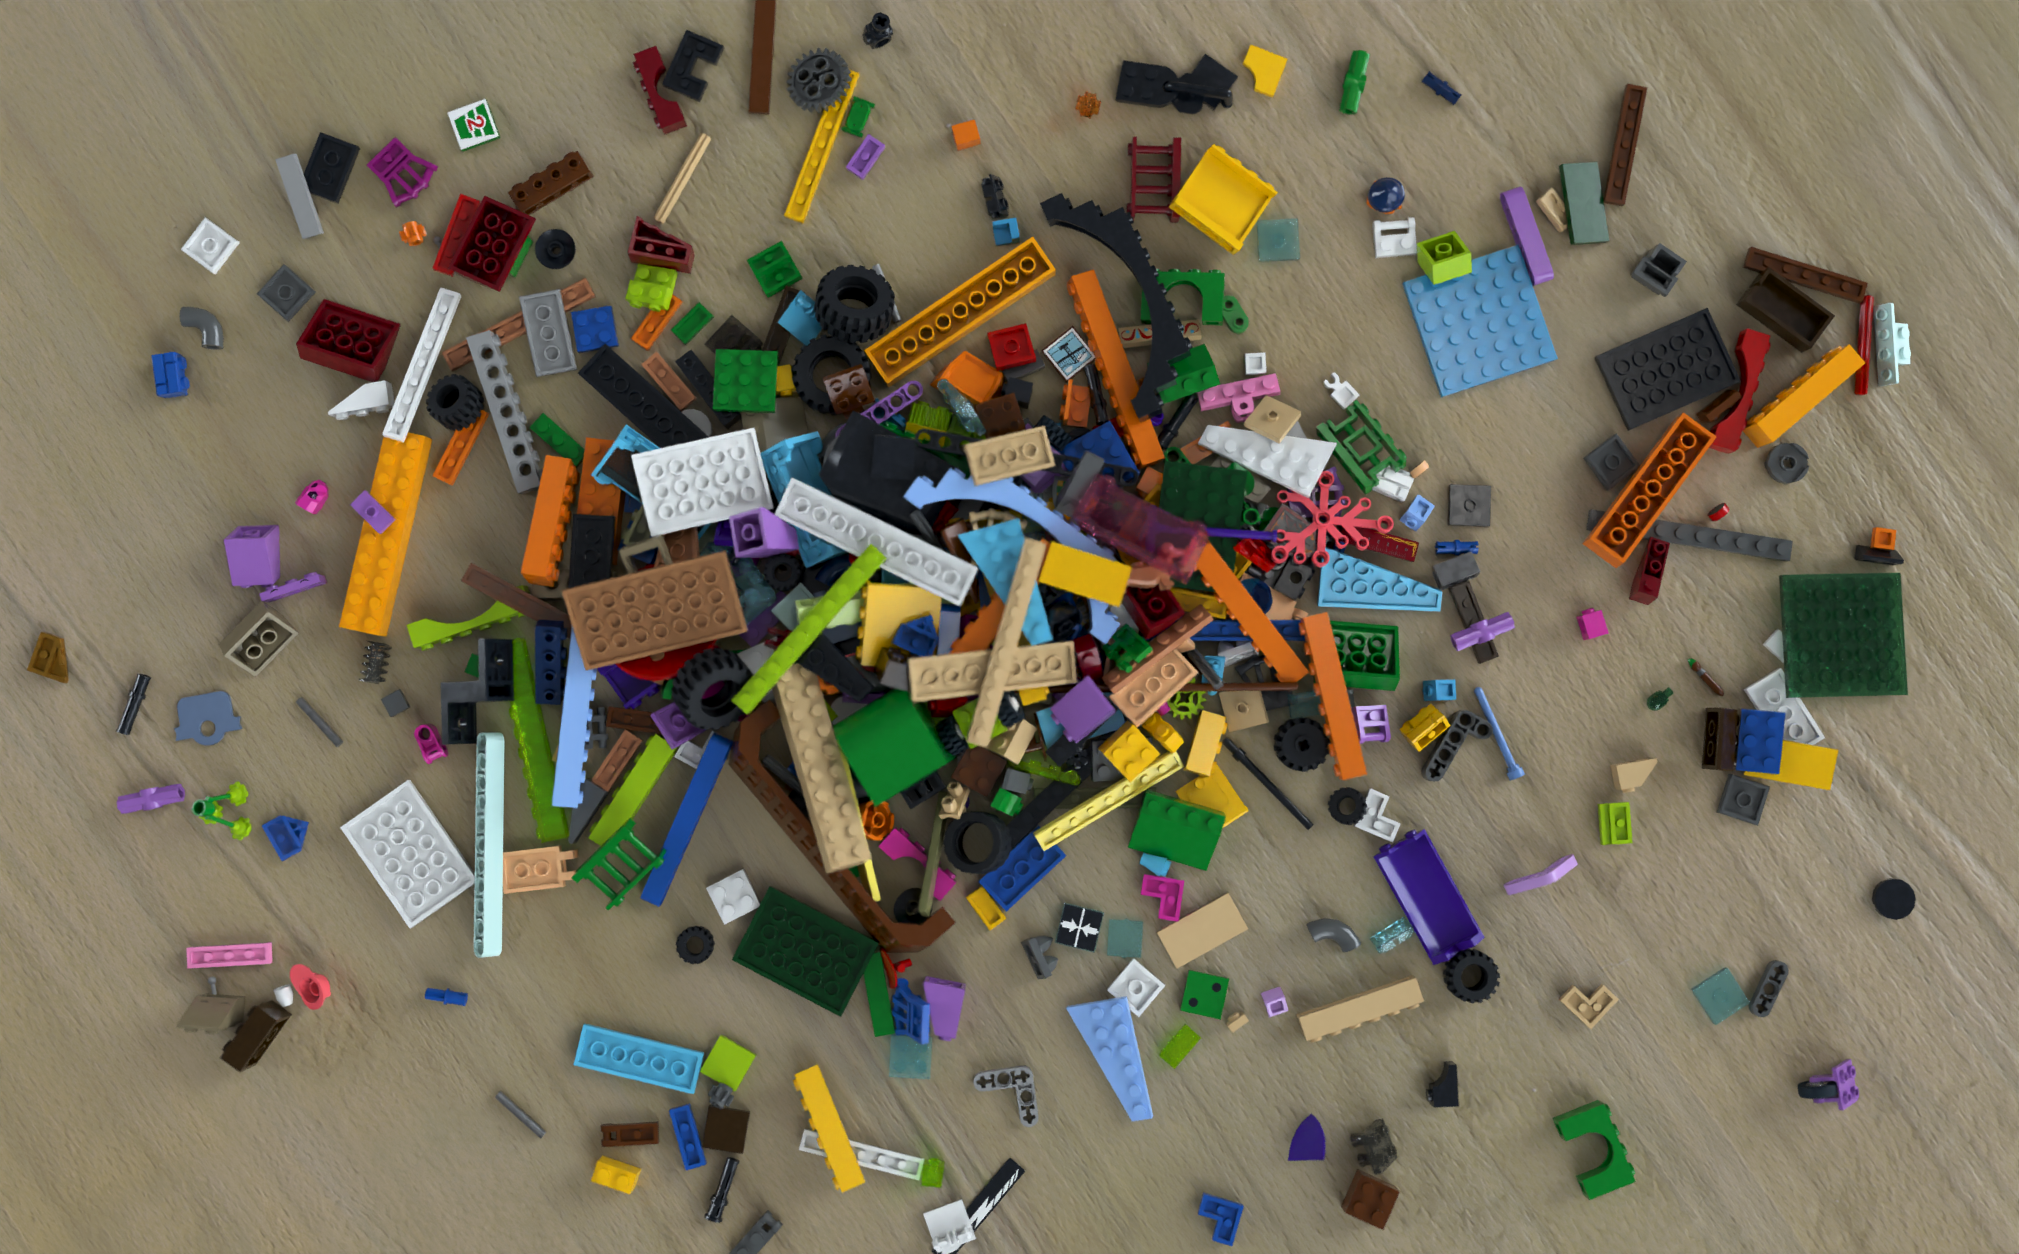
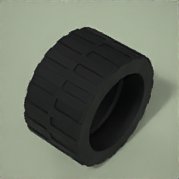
(954, 842)

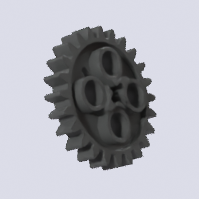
(818, 80)

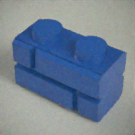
(170, 375)

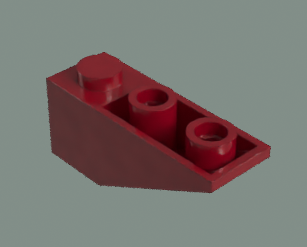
(1650, 572)

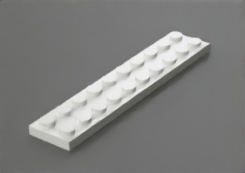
(856, 530)

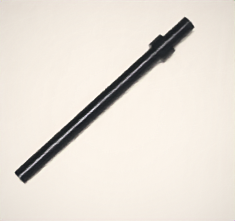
(1239, 755)

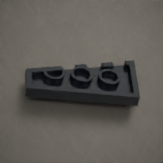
(834, 667)

